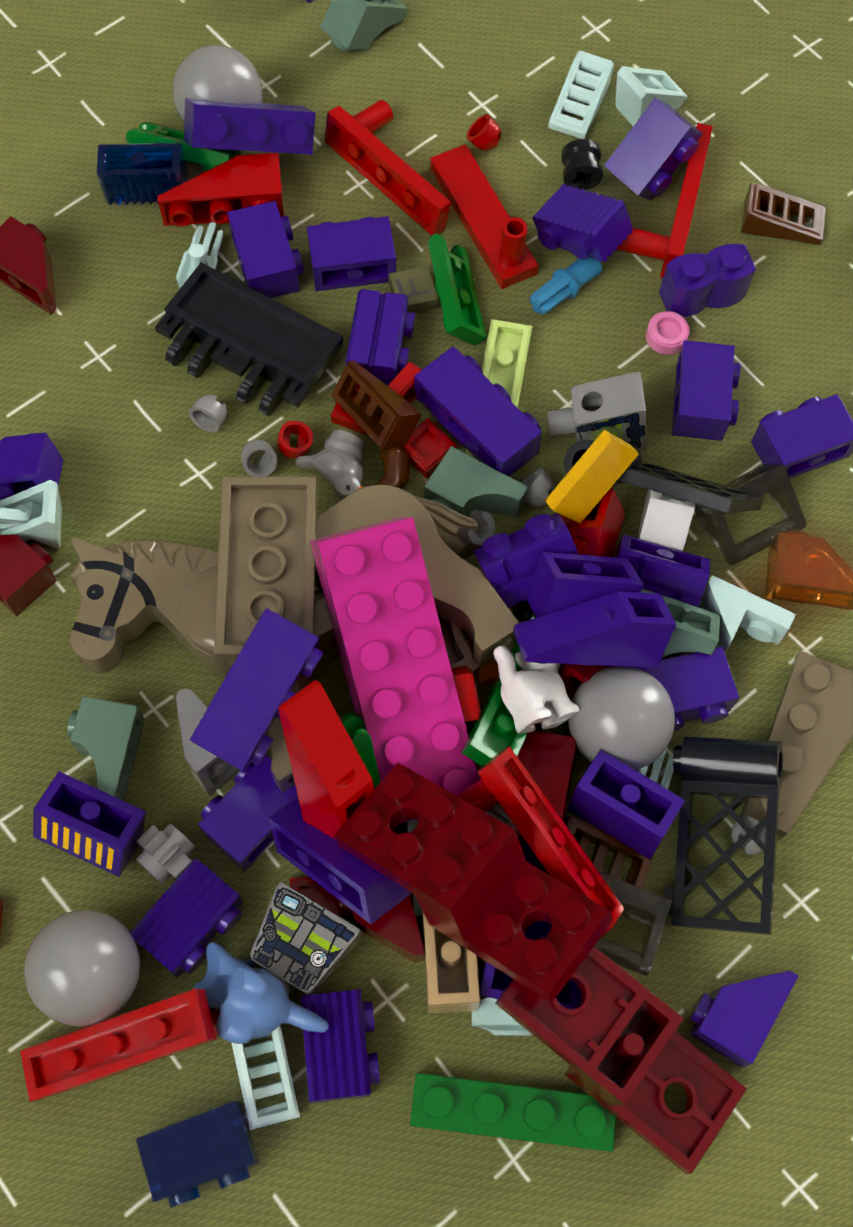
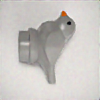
(338, 462)

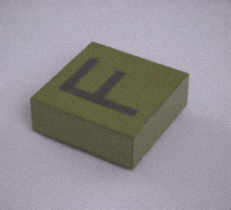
(417, 286)

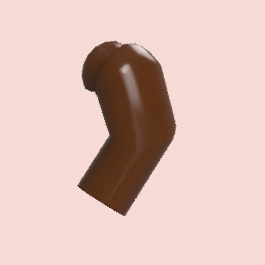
(395, 467)

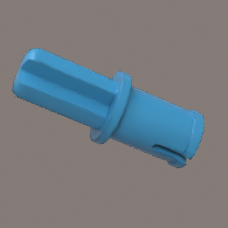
(564, 284)

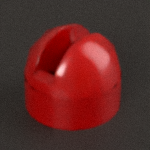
(484, 133)
(303, 441)

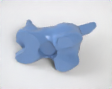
(250, 999)

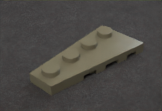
(814, 729)

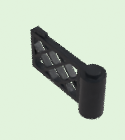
(675, 483)
(735, 770)

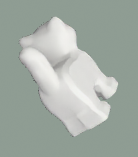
(533, 693)

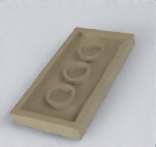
(264, 556)

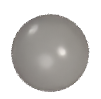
(216, 75)
(623, 715)
(82, 968)

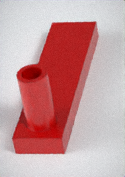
(356, 144)
(494, 233)
(670, 247)
(510, 785)
(119, 1044)

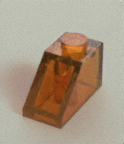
(808, 572)

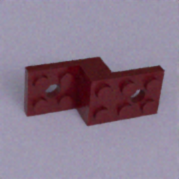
(474, 880)
(627, 1054)

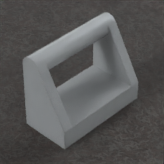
(207, 768)

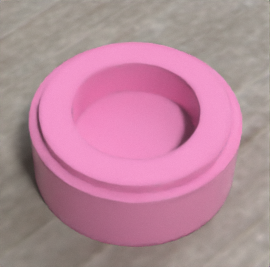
(667, 332)

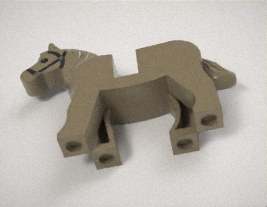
(176, 584)

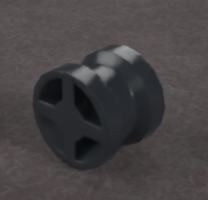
(582, 164)

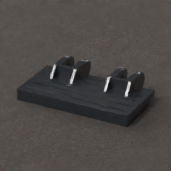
(247, 329)

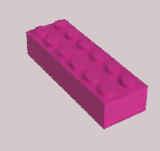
(395, 650)

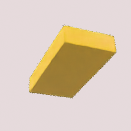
(591, 477)

